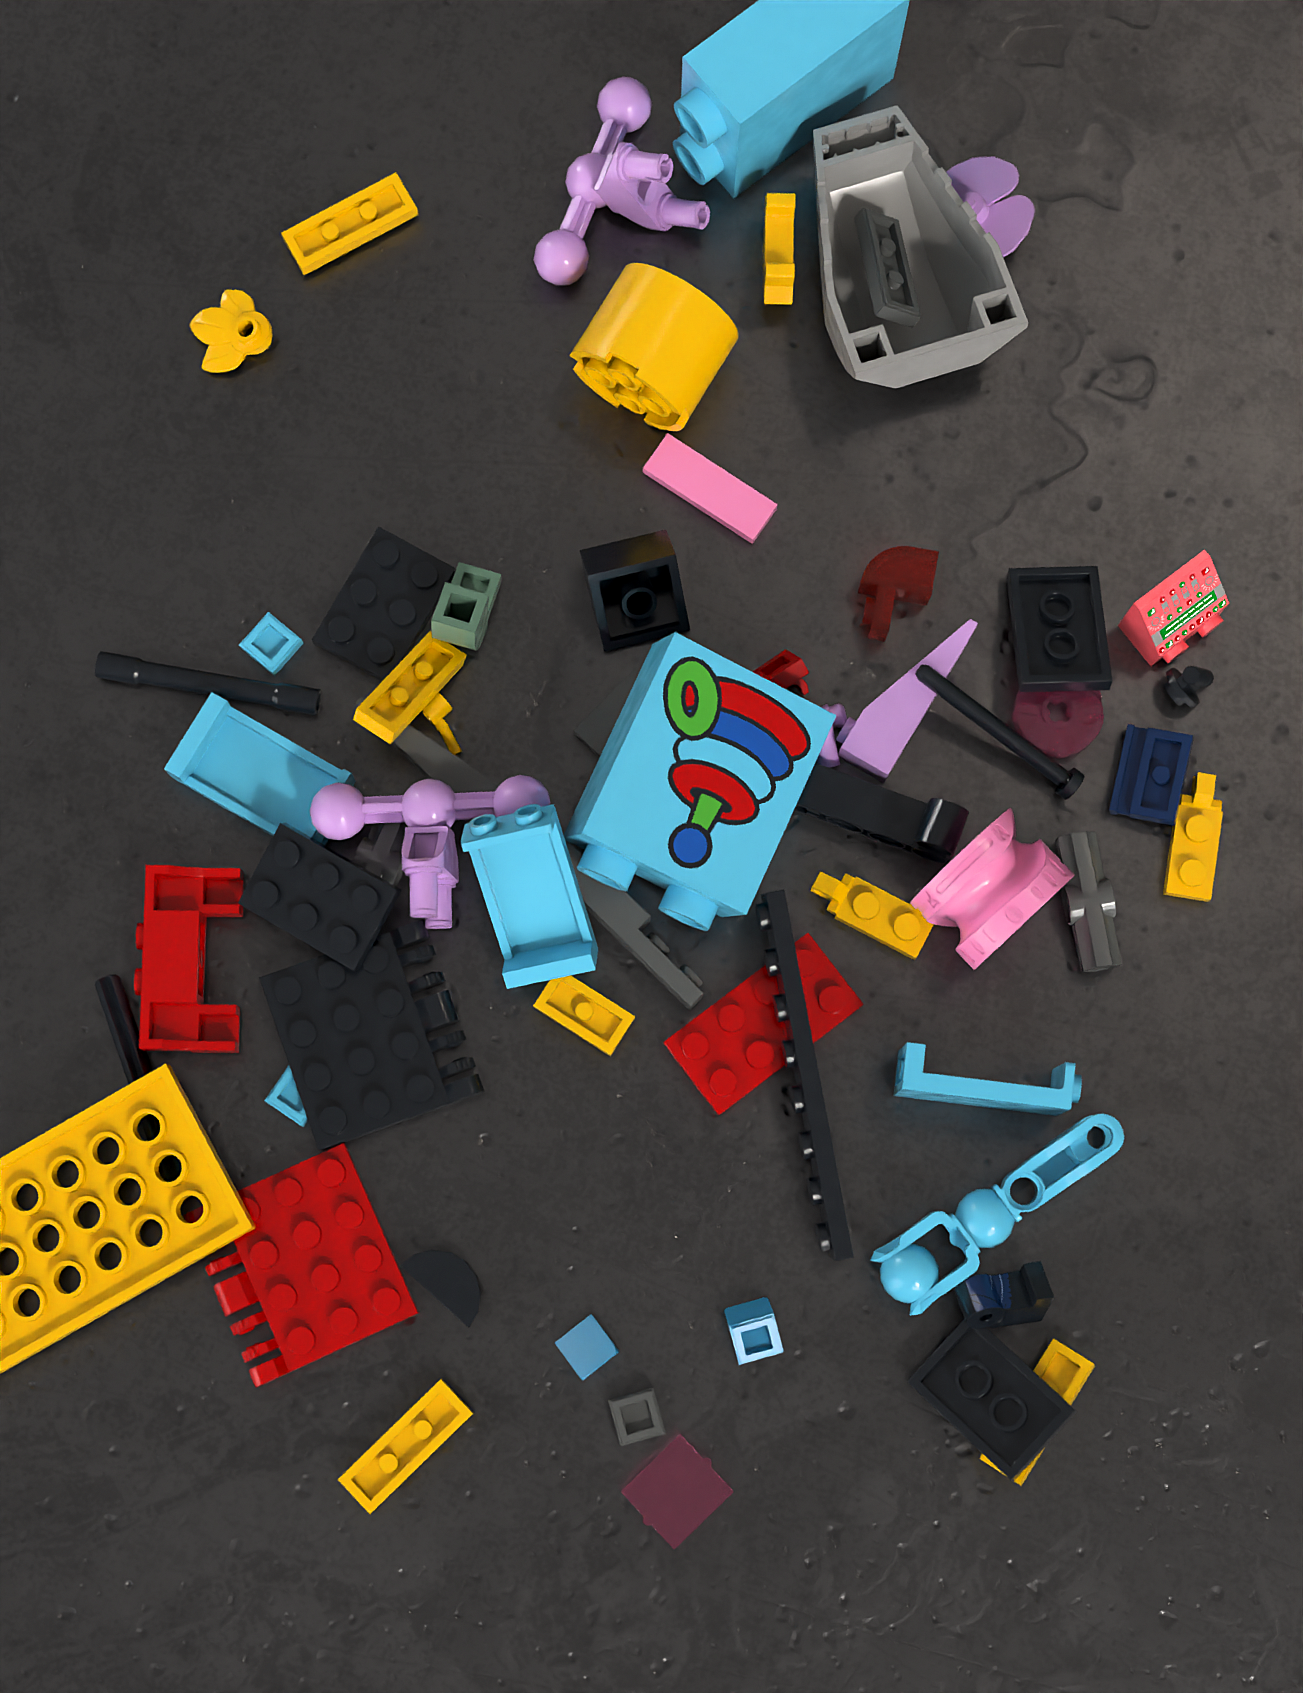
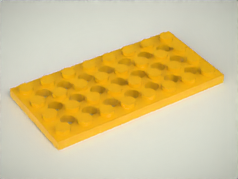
(141, 1265)

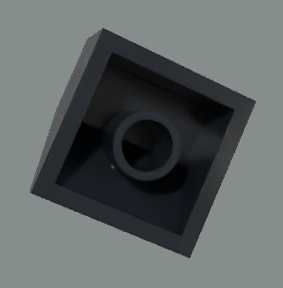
(635, 590)

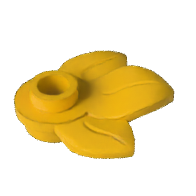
(225, 331)

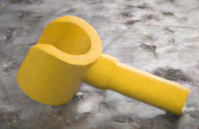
(435, 712)

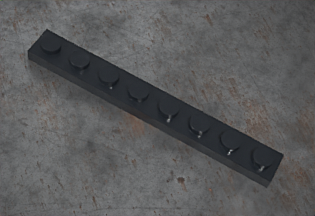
(807, 1094)

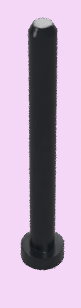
(1066, 781)

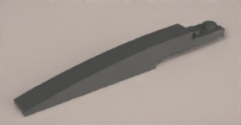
(608, 905)

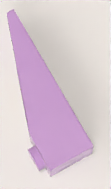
(891, 719)

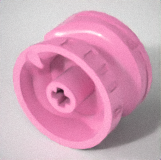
(992, 888)

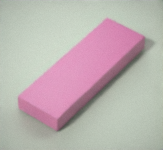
(710, 488)

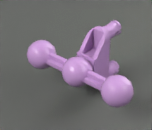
(617, 177)
(429, 843)

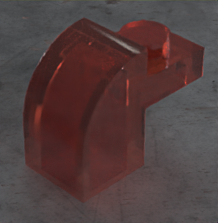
(892, 575)

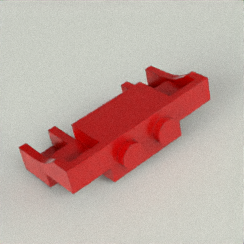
(174, 959)

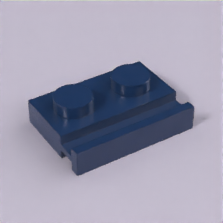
(1151, 774)

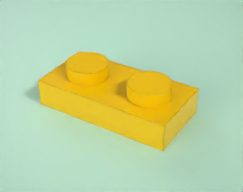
(584, 1012)

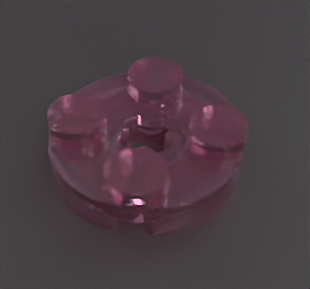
(1059, 737)

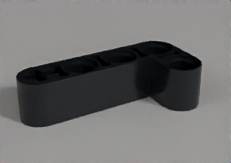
(883, 815)

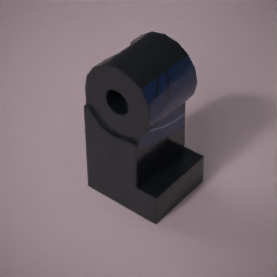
(1005, 1297)

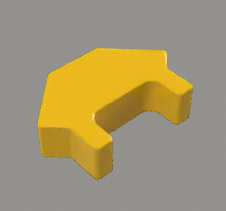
(778, 248)

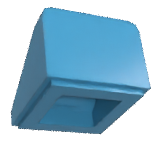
(753, 1330)
(587, 1347)

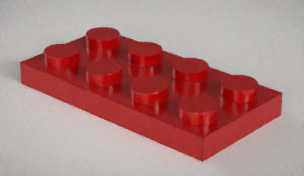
(738, 1037)

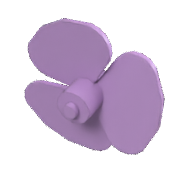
(986, 181)

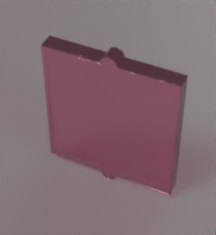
(677, 1491)

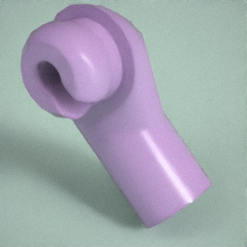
(829, 754)

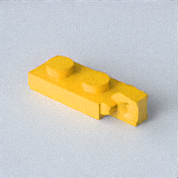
(1194, 842)
(874, 912)

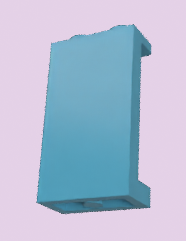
(251, 769)
(531, 894)
(913, 1083)

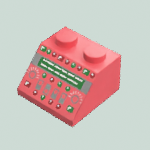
(1176, 610)

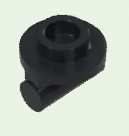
(1183, 686)

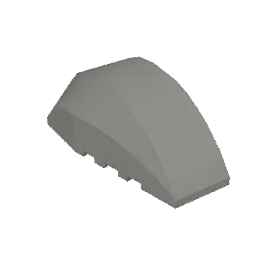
(955, 266)

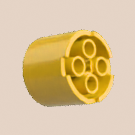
(654, 346)

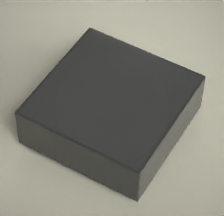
(637, 1416)

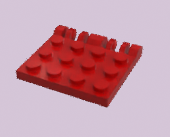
(311, 1264)

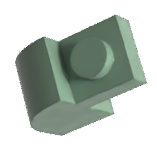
(465, 606)

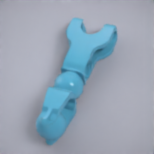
(988, 1215)

